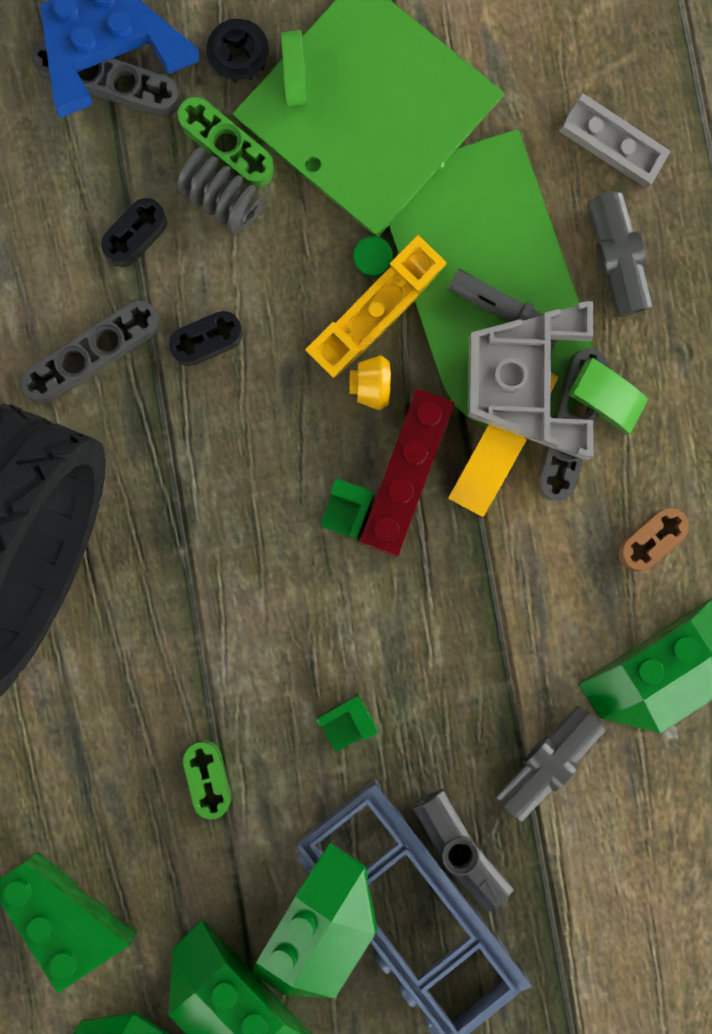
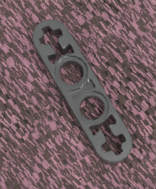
(104, 84)
(87, 346)
(571, 474)

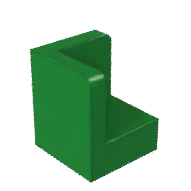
(347, 508)
(347, 723)

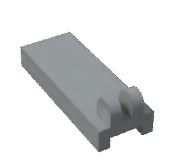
(614, 140)

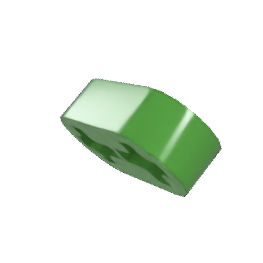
(294, 68)
(197, 781)

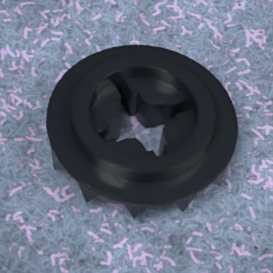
(237, 33)

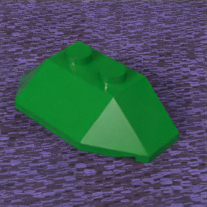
(659, 677)
(321, 930)
(219, 993)

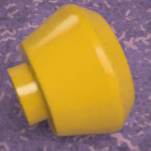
(371, 382)

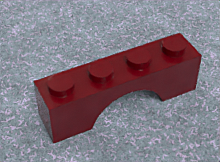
(407, 473)

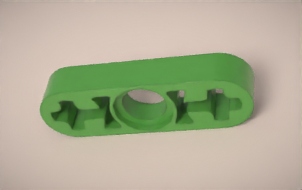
(198, 132)

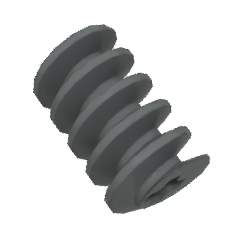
(217, 193)

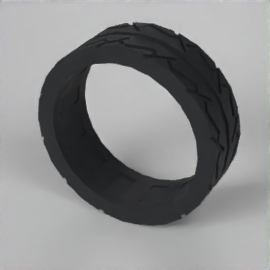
(46, 518)

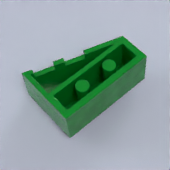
(60, 921)

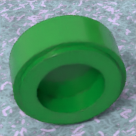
(372, 257)

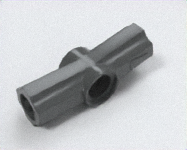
(620, 253)
(550, 763)
(475, 871)

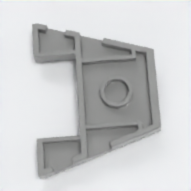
(513, 378)

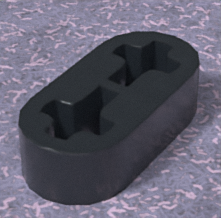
(127, 226)
(202, 329)

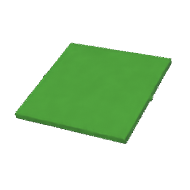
(378, 109)

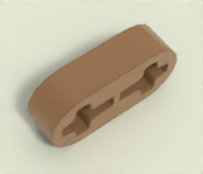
(659, 547)

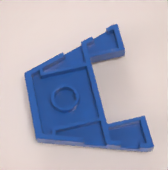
(96, 30)

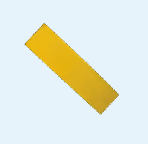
(377, 308)
(488, 467)

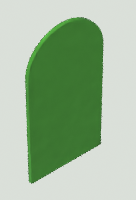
(494, 225)

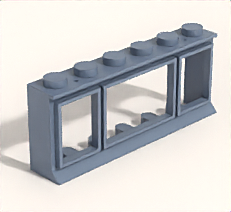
(415, 988)

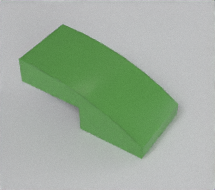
(608, 395)

